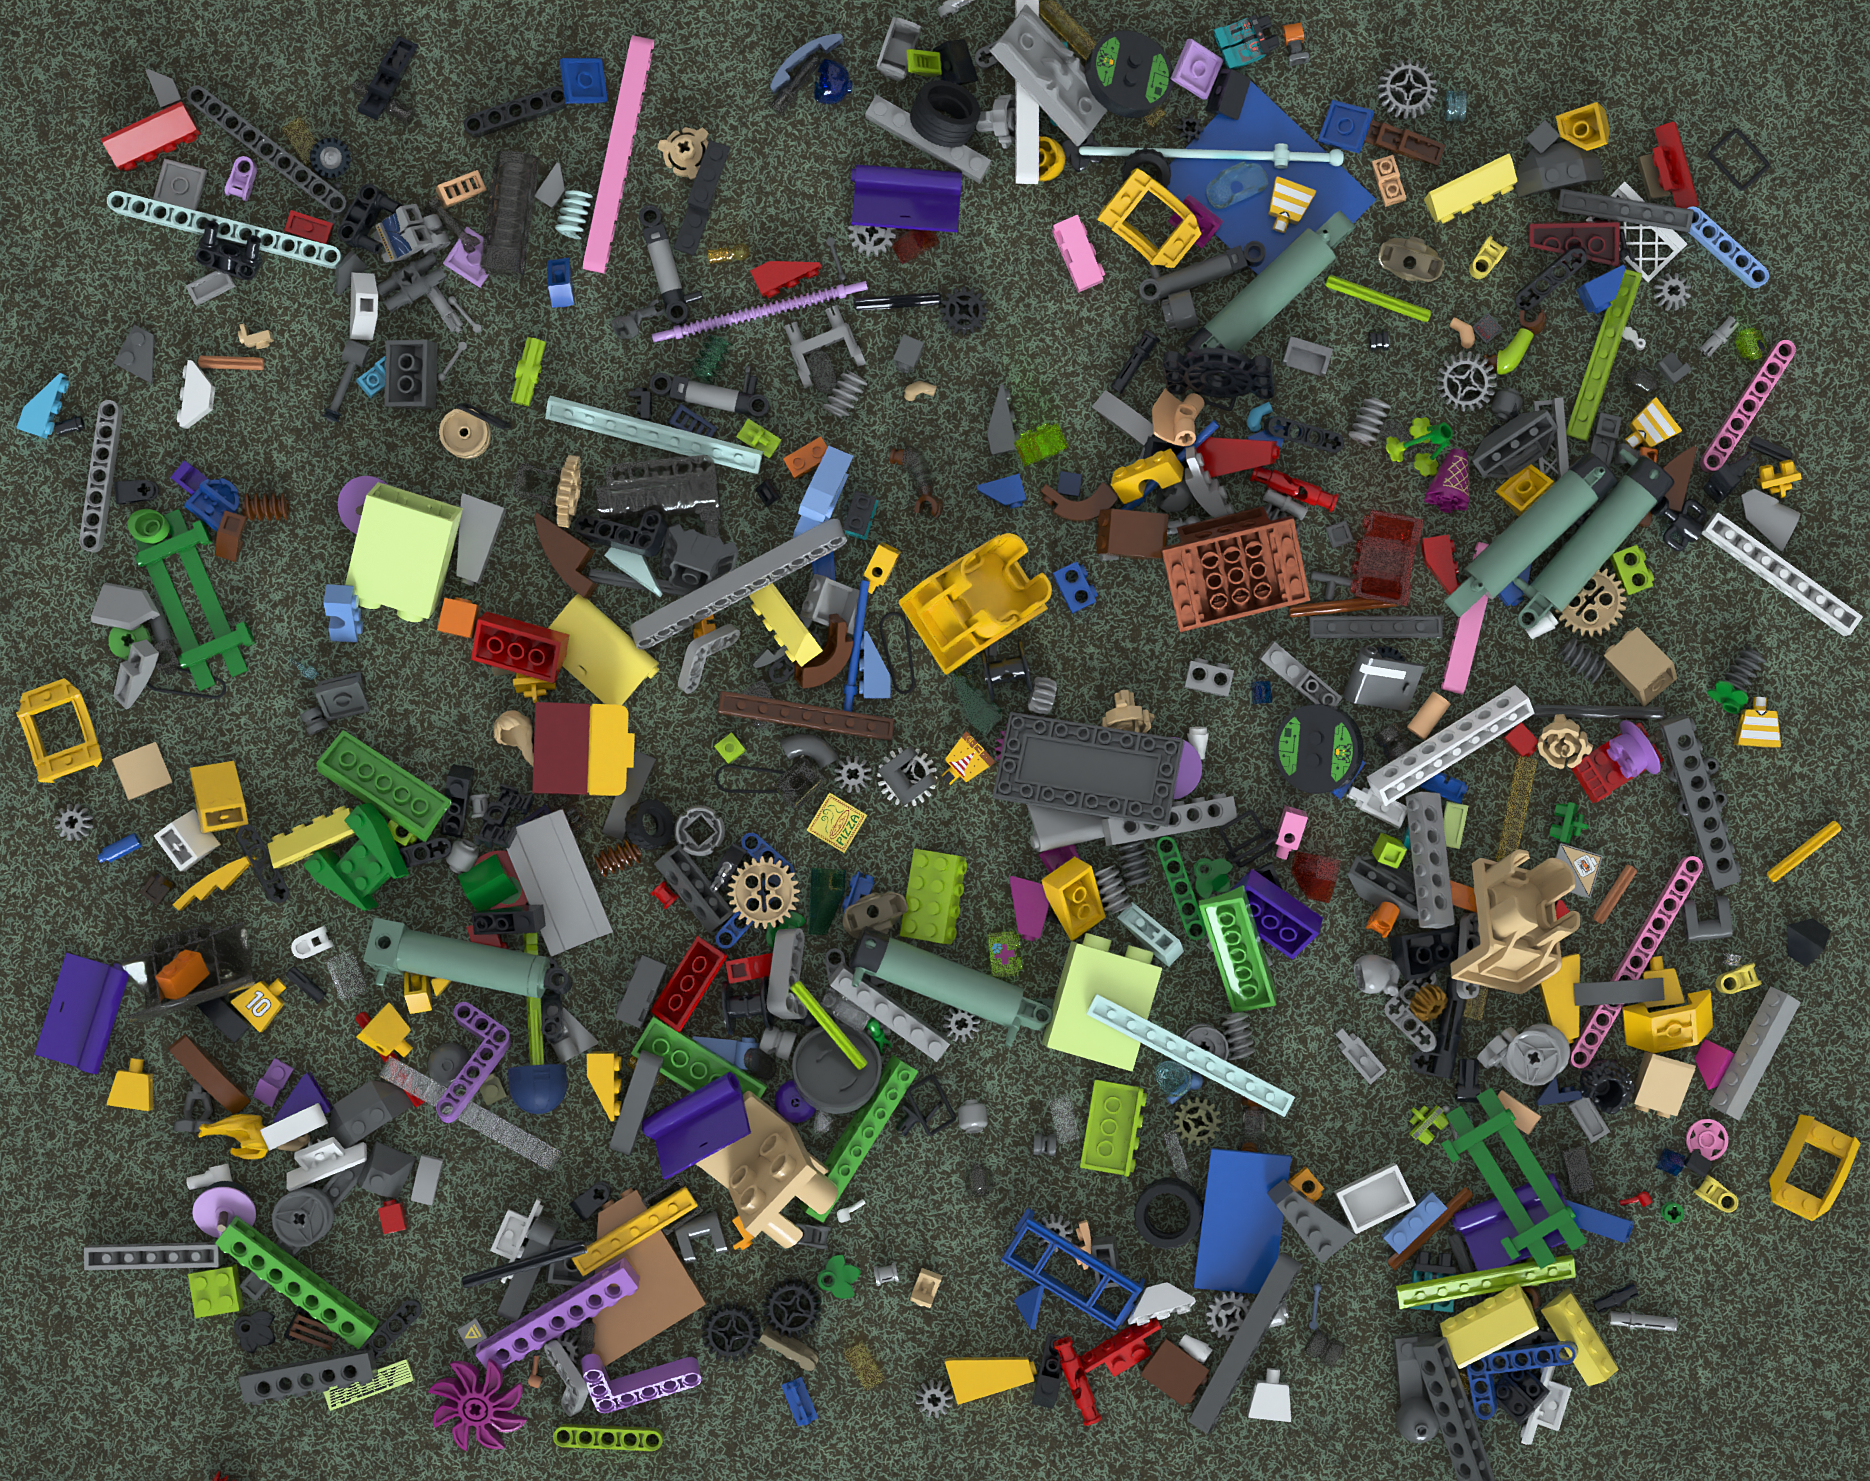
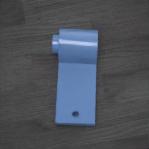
(729, 1049)

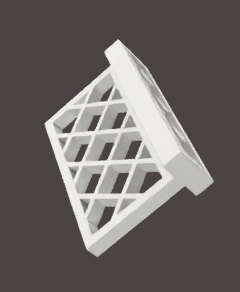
(1669, 237)

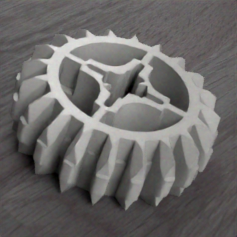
(1417, 89)
(1476, 385)

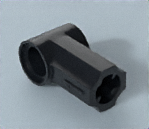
(1467, 1083)

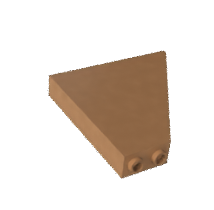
(664, 1289)

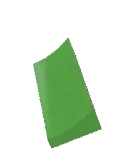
(383, 784)
(1238, 950)
(688, 1060)

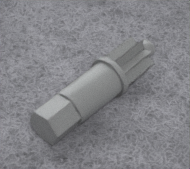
(445, 310)

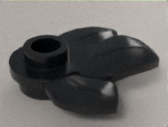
(1078, 161)
(258, 1330)

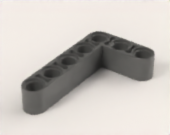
(522, 1283)

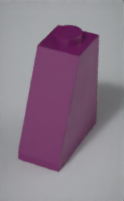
(1029, 907)

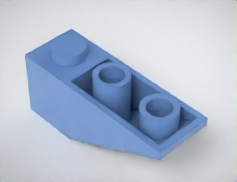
(876, 676)

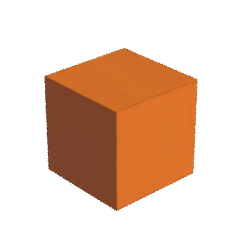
(459, 617)

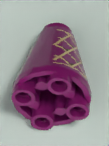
(1451, 483)

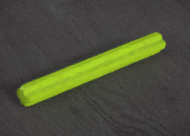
(1378, 298)
(829, 1025)

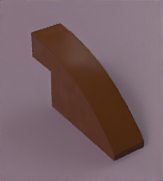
(1680, 470)
(566, 555)
(209, 1074)

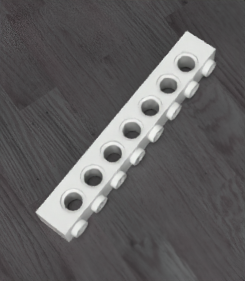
(1781, 574)
(1450, 745)

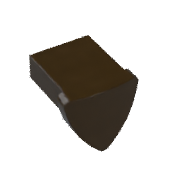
(157, 887)

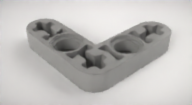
(699, 650)
(1406, 1015)
(576, 1389)

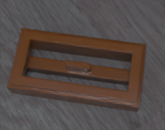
(299, 1317)

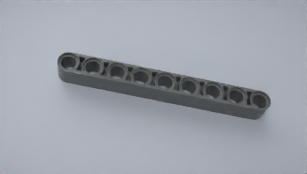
(260, 143)
(1245, 1343)

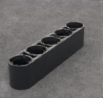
(505, 110)

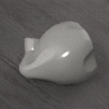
(1376, 974)

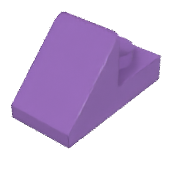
(273, 1082)

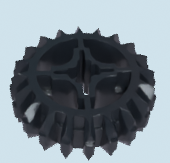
(801, 1311)
(734, 1312)

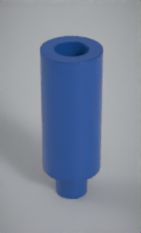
(120, 848)

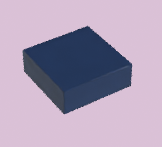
(1069, 483)

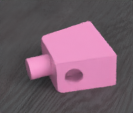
(1293, 822)

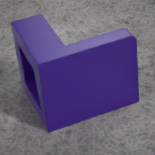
(188, 477)

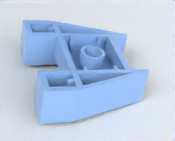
(823, 490)

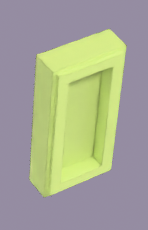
(1454, 822)

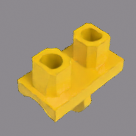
(1769, 479)
(532, 686)

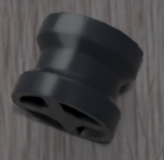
(1378, 340)

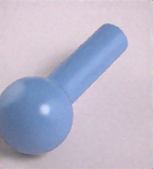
(1197, 1082)

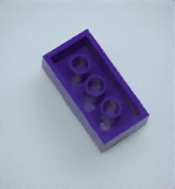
(1279, 916)

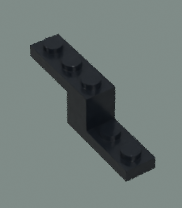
(702, 198)

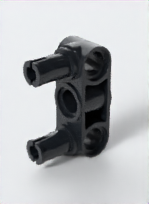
(362, 217)
(228, 257)
(1728, 477)

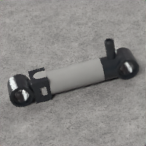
(665, 267)
(713, 396)

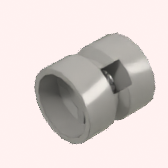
(439, 237)
(778, 1042)

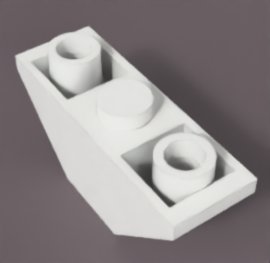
(363, 306)
(196, 396)
(1160, 1302)

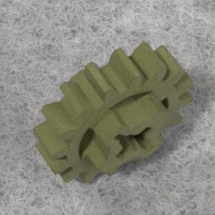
(1201, 1111)

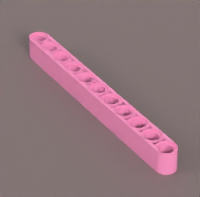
(617, 154)
(1643, 954)

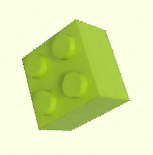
(215, 1291)

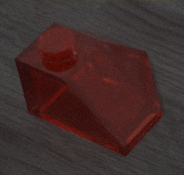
(1315, 875)

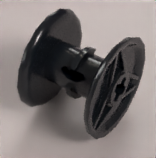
(1015, 665)
(745, 1006)

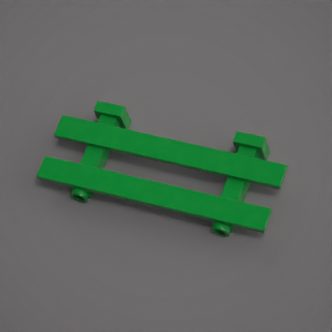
(225, 640)
(1529, 1233)

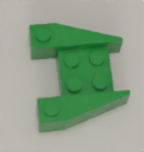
(365, 864)

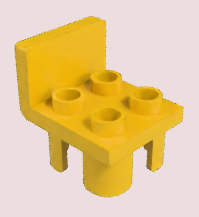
(975, 601)

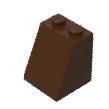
(1131, 534)

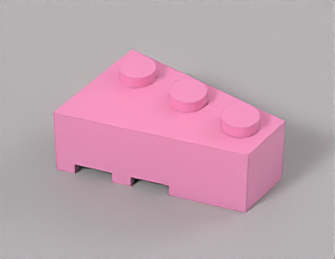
(1078, 253)

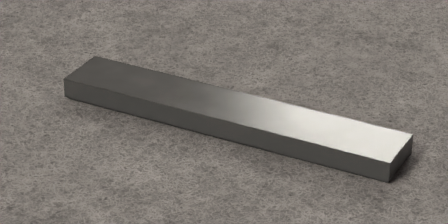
(1625, 210)
(1375, 627)

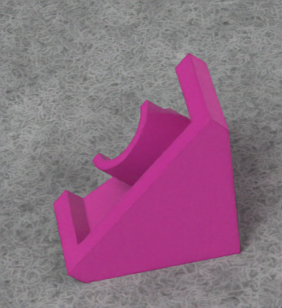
(1713, 1062)

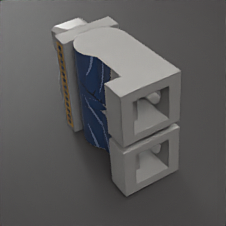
(400, 234)

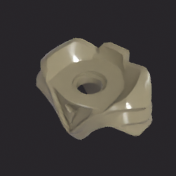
(1428, 262)
(889, 906)

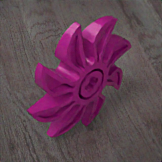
(490, 1408)

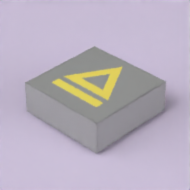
(472, 1333)

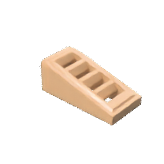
(440, 189)

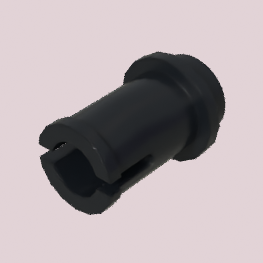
(70, 425)

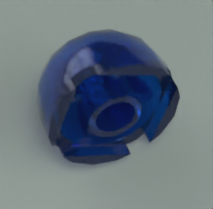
(833, 82)

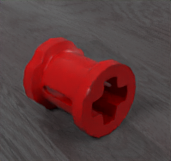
(664, 894)

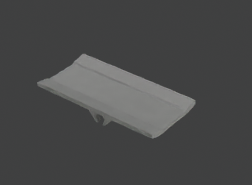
(1049, 74)
(558, 878)

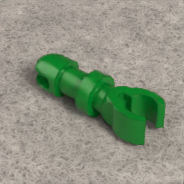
(878, 1034)

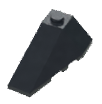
(1425, 951)

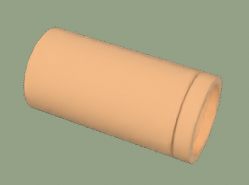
(1428, 715)

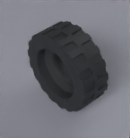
(1152, 157)
(662, 818)

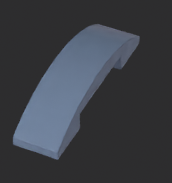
(826, 43)

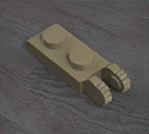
(790, 1348)

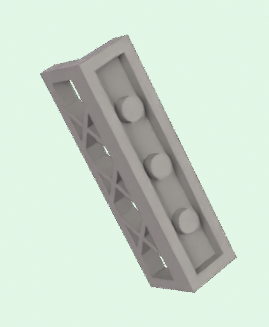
(1559, 438)

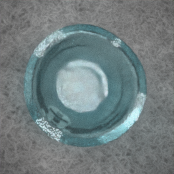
(1173, 1077)

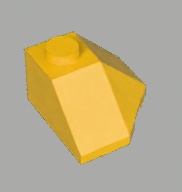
(1585, 126)

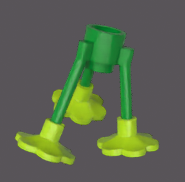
(1422, 432)

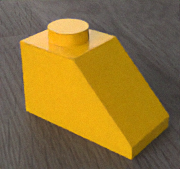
(417, 992)

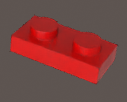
(308, 227)

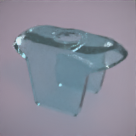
(1250, 175)

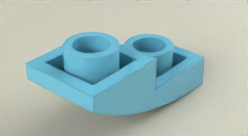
(374, 379)

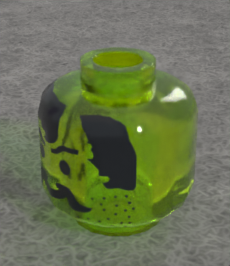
(1750, 343)

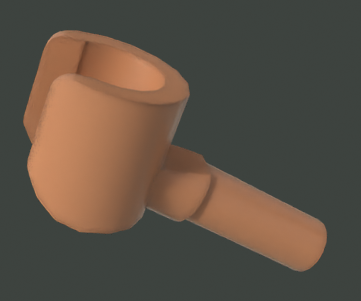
(535, 1380)

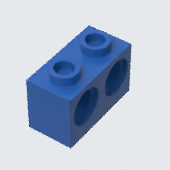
(1069, 589)

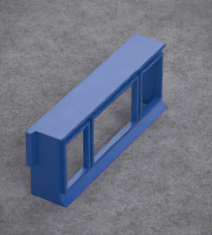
(1059, 1288)

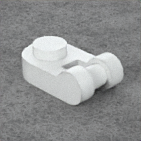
(304, 946)

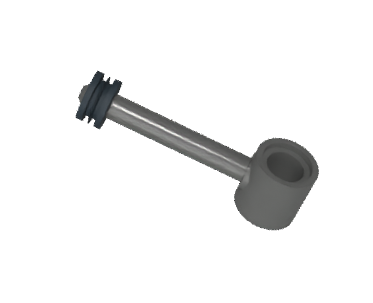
(356, 355)

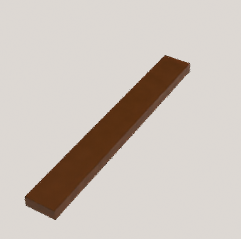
(805, 716)

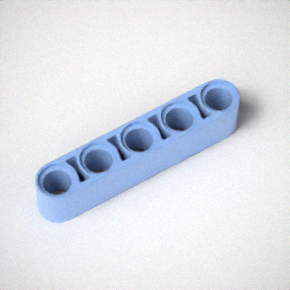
(1734, 249)

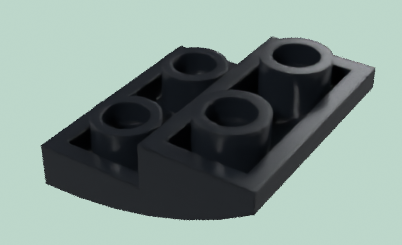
(1520, 1394)

